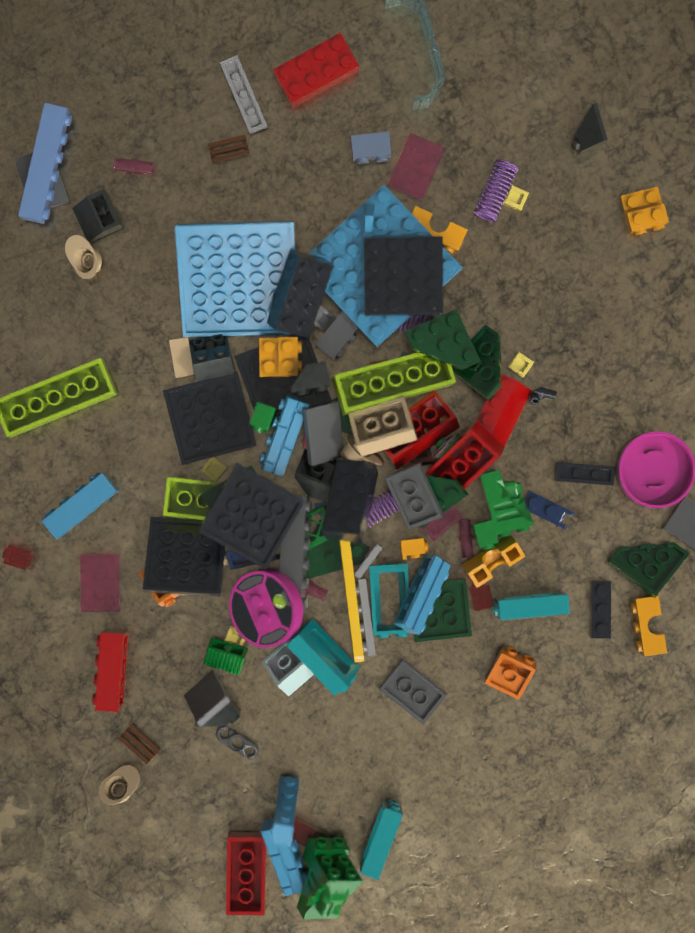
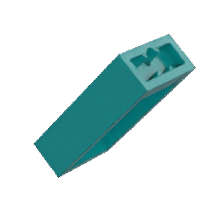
(531, 605)
(378, 628)
(324, 657)
(381, 839)

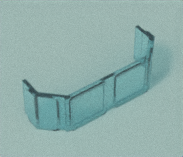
(422, 10)

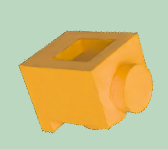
(413, 547)

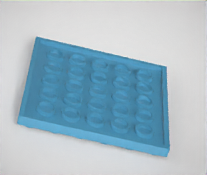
(347, 252)
(231, 275)

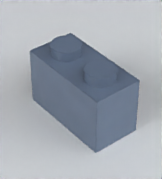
(371, 147)

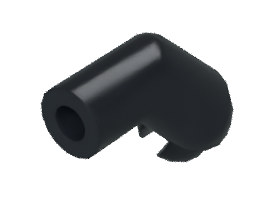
(541, 393)

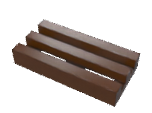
(225, 142)
(127, 733)

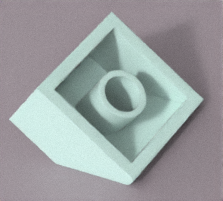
(286, 669)

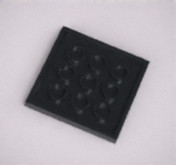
(404, 276)
(271, 389)
(209, 418)
(251, 516)
(182, 559)

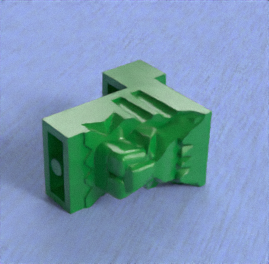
(504, 509)
(328, 880)

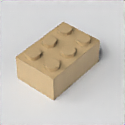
(382, 426)

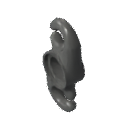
(228, 742)

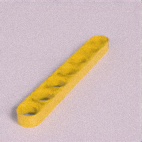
(352, 601)

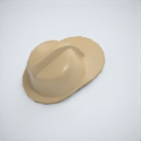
(83, 257)
(351, 452)
(119, 785)

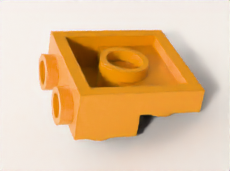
(644, 211)
(279, 357)

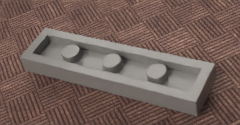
(243, 94)
(365, 625)

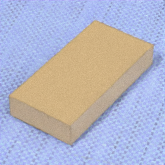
(181, 357)

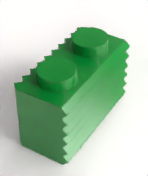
(262, 417)
(225, 656)

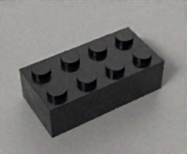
(300, 293)
(350, 501)

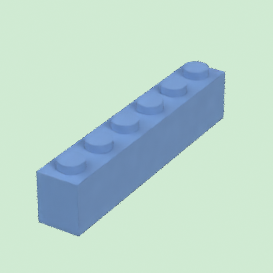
(44, 163)

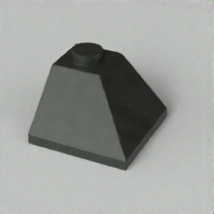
(591, 132)
(315, 479)
(227, 714)

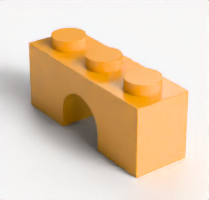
(452, 236)
(481, 565)
(644, 609)

